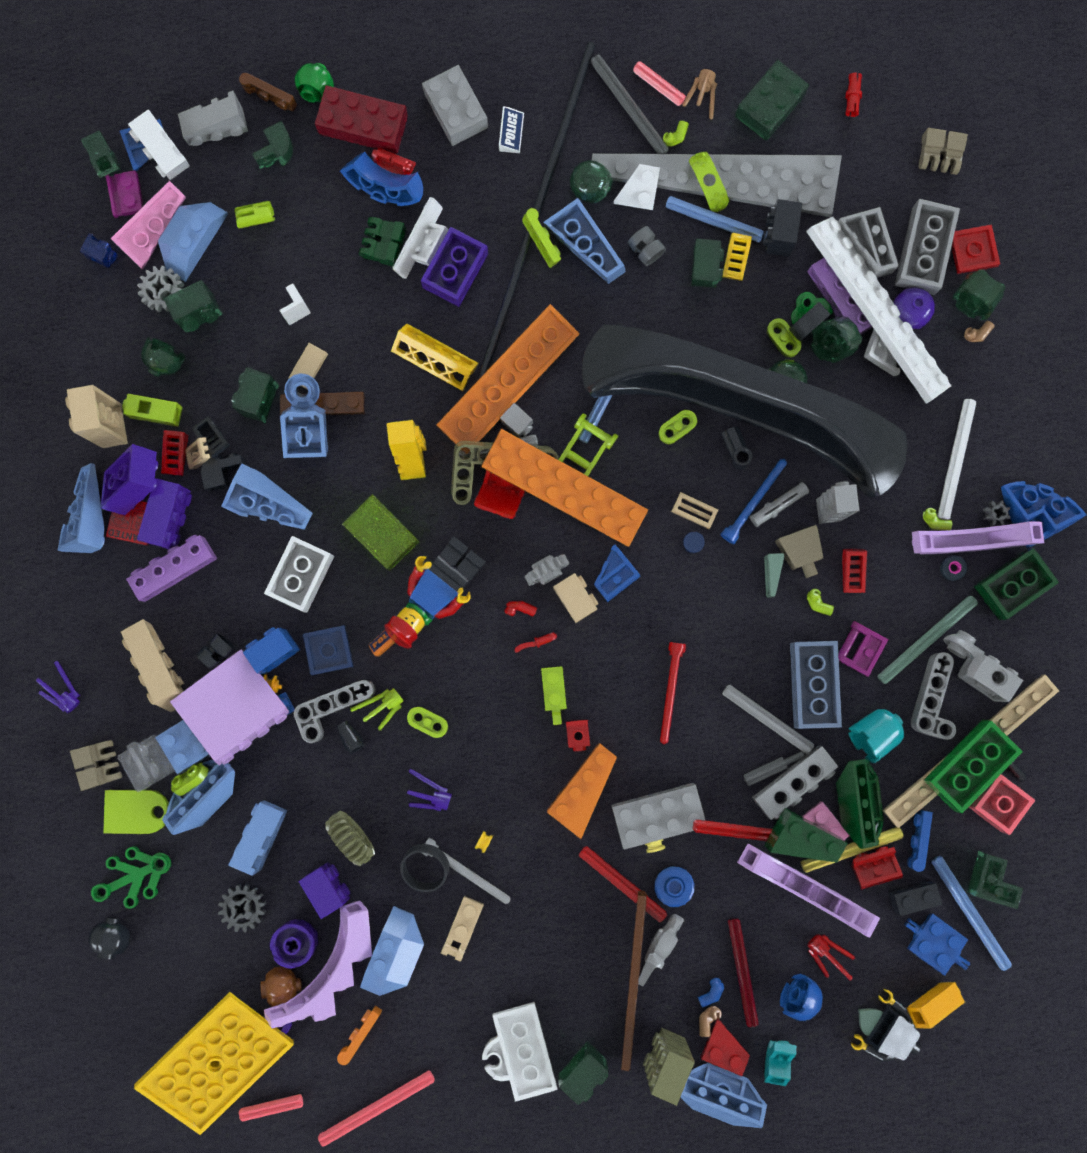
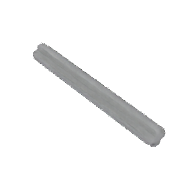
(768, 719)

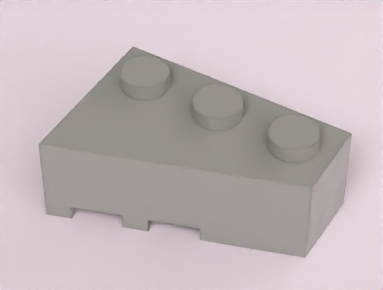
(213, 121)

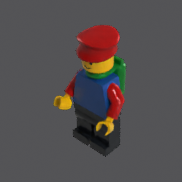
(434, 591)

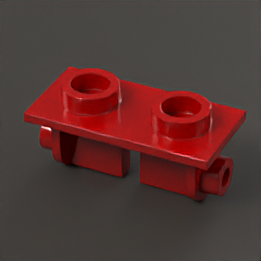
(393, 162)

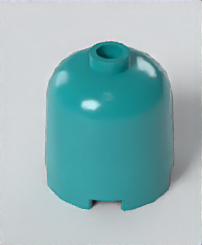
(877, 734)

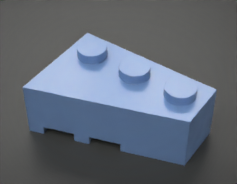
(258, 838)

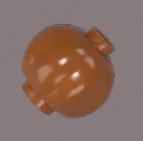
(280, 986)

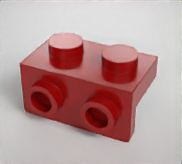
(876, 867)

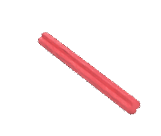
(376, 1108)

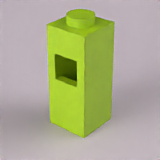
(152, 410)

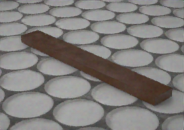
(633, 980)

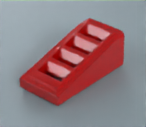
(182, 445)
(862, 562)

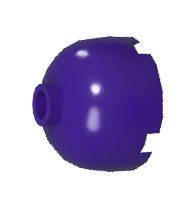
(915, 306)

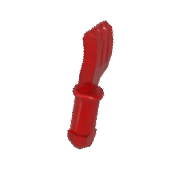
(538, 642)

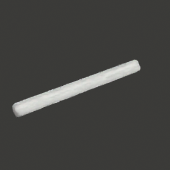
(956, 459)

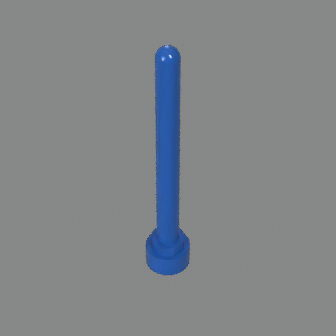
(731, 533)

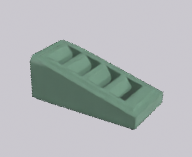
(773, 566)

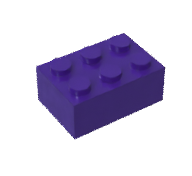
(454, 266)
(129, 480)
(164, 515)

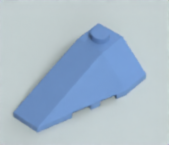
(258, 496)

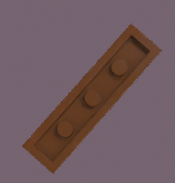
(334, 403)

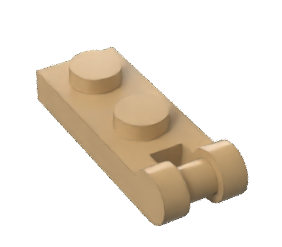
(462, 927)

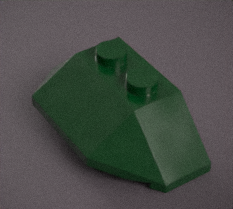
(860, 803)

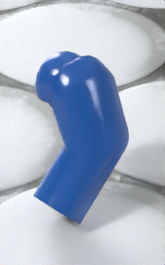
(714, 993)

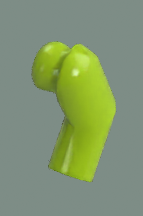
(677, 137)
(934, 522)
(816, 603)

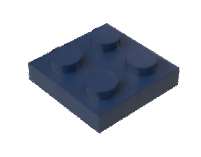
(328, 650)

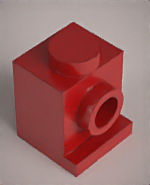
(578, 726)

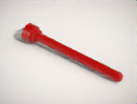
(676, 651)

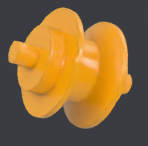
(273, 683)

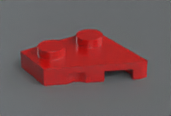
(724, 1050)

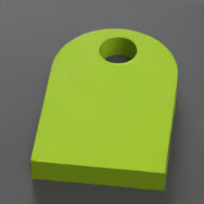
(133, 811)

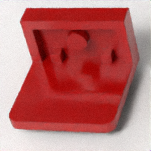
(499, 496)

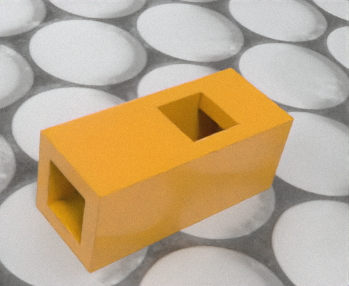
(935, 1005)

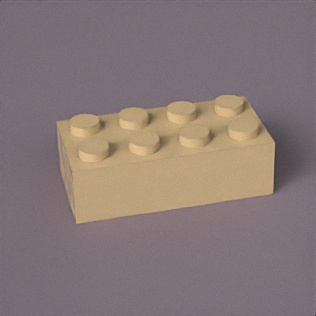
(96, 416)

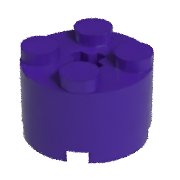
(281, 943)

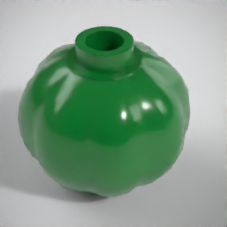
(311, 81)

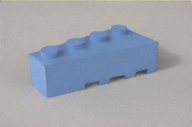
(583, 237)

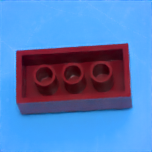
(361, 119)

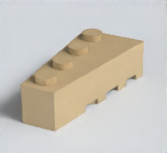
(152, 664)

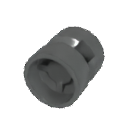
(647, 253)

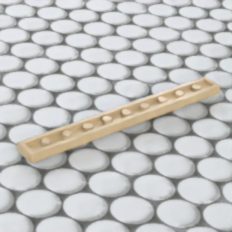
(1006, 719)

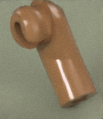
(978, 335)
(706, 1018)

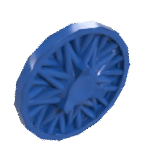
(674, 886)

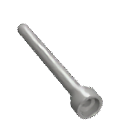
(472, 876)

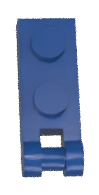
(920, 840)

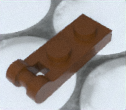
(267, 92)

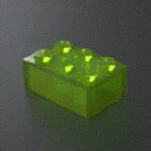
(380, 532)

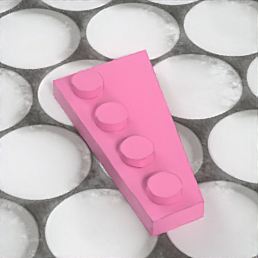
(141, 233)

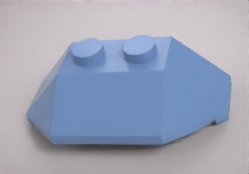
(189, 236)
(202, 801)
(394, 954)
(724, 1096)

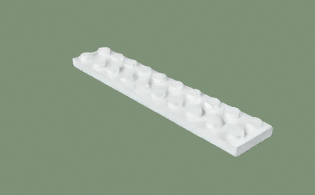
(879, 309)

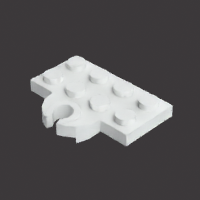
(521, 1052)

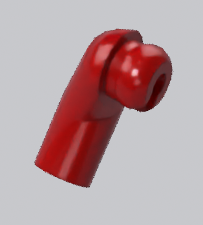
(521, 606)

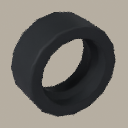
(809, 321)

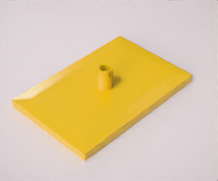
(214, 1064)

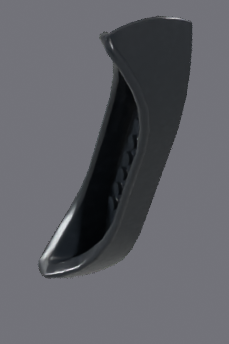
(839, 430)

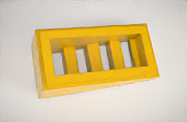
(738, 239)

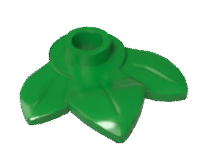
(801, 310)

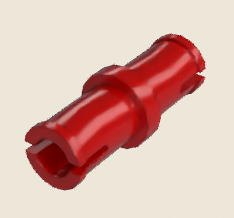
(853, 94)

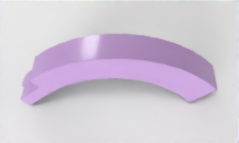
(977, 539)

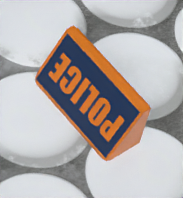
(381, 644)

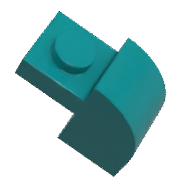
(778, 1062)

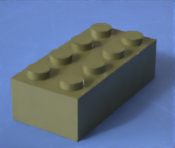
(668, 1066)

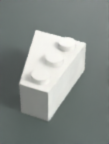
(158, 145)

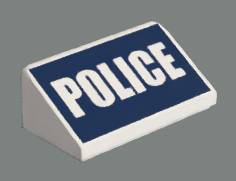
(511, 130)

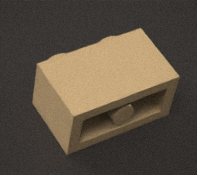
(575, 598)

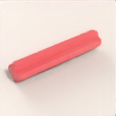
(659, 83)
(271, 1107)

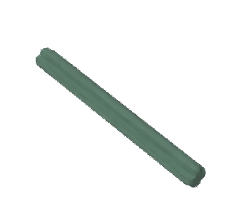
(927, 639)

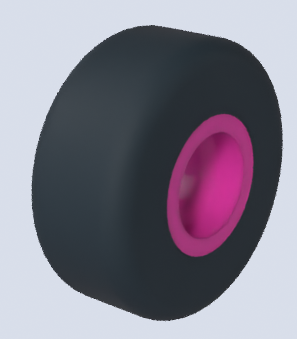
(948, 573)

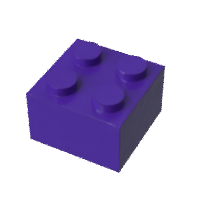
(325, 889)

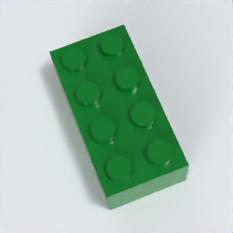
(973, 766)

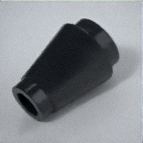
(350, 738)

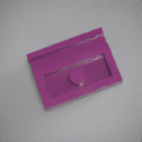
(124, 193)

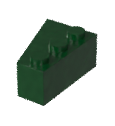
(804, 839)

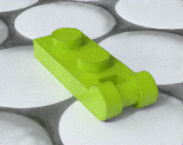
(541, 237)

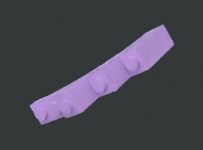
(808, 889)
(337, 975)

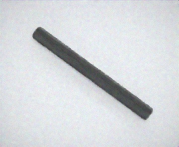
(629, 105)

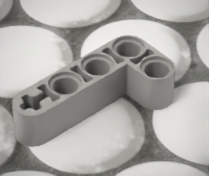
(937, 696)
(335, 705)

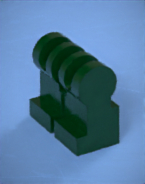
(391, 238)

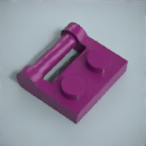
(867, 652)

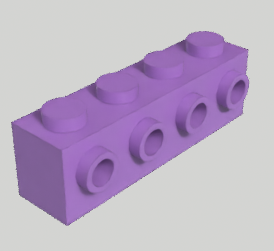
(837, 294)
(171, 568)

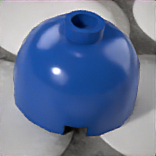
(801, 998)

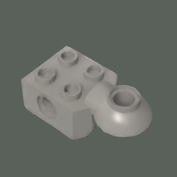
(981, 670)

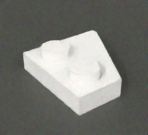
(640, 188)
(880, 355)

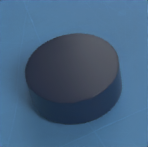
(693, 542)

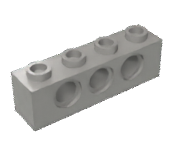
(837, 503)
(825, 770)

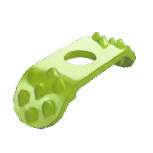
(715, 194)

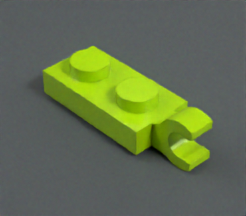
(554, 692)

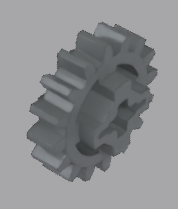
(235, 902)

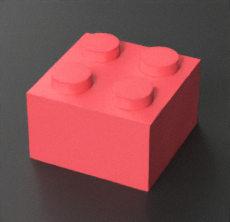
(1002, 805)

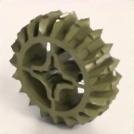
(350, 838)

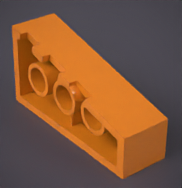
(580, 795)

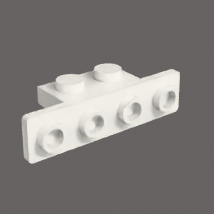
(423, 240)

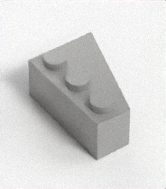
(871, 240)

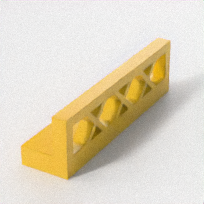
(435, 352)

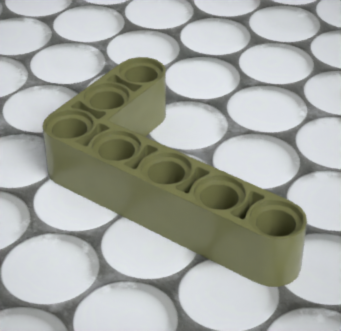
(468, 463)

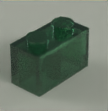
(706, 263)

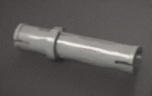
(759, 517)

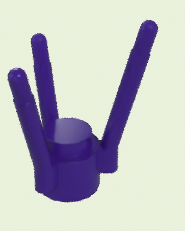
(66, 701)
(439, 800)

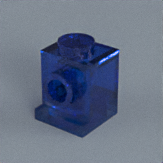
(98, 251)

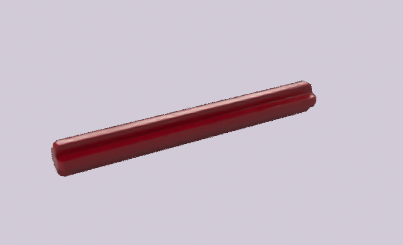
(743, 972)

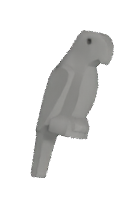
(660, 947)

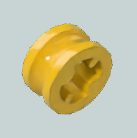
(483, 842)

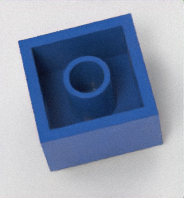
(271, 650)

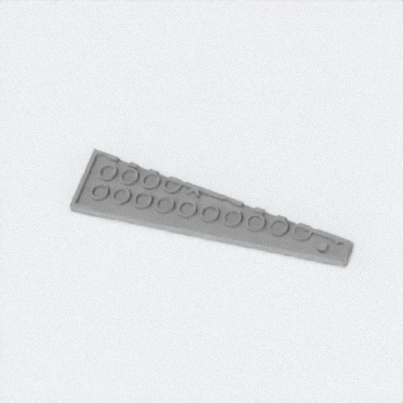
(745, 177)

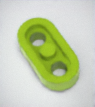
(783, 338)
(677, 427)
(427, 723)
(189, 779)

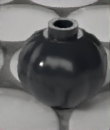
(109, 938)

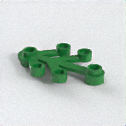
(134, 875)

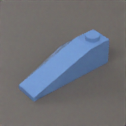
(85, 525)

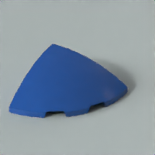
(1042, 505)

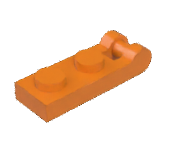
(358, 1035)

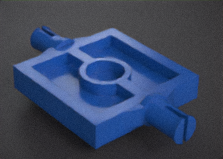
(937, 944)

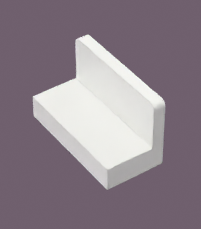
(295, 310)

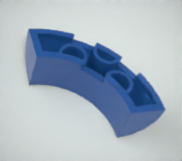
(382, 184)

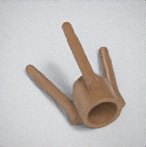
(705, 83)

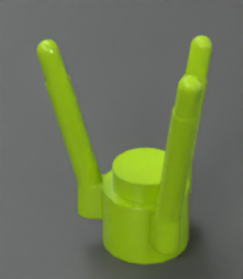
(391, 700)

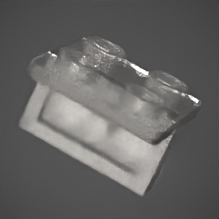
(145, 763)

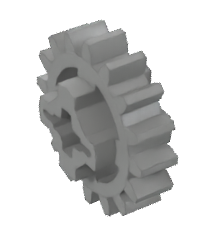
(155, 281)
(546, 569)

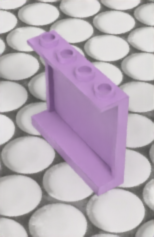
(230, 708)

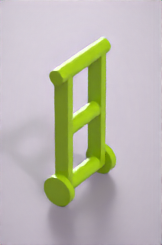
(584, 424)

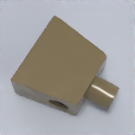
(802, 550)

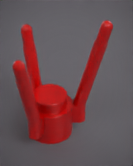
(819, 946)

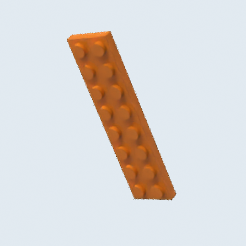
(508, 378)
(564, 487)

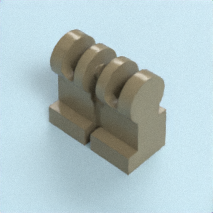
(950, 146)
(93, 774)

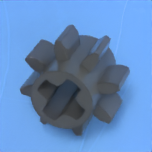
(1002, 511)

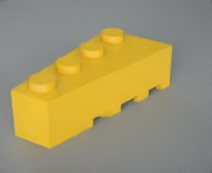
(407, 448)

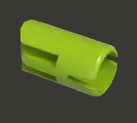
(254, 214)

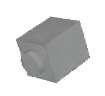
(517, 421)

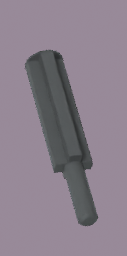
(770, 769)

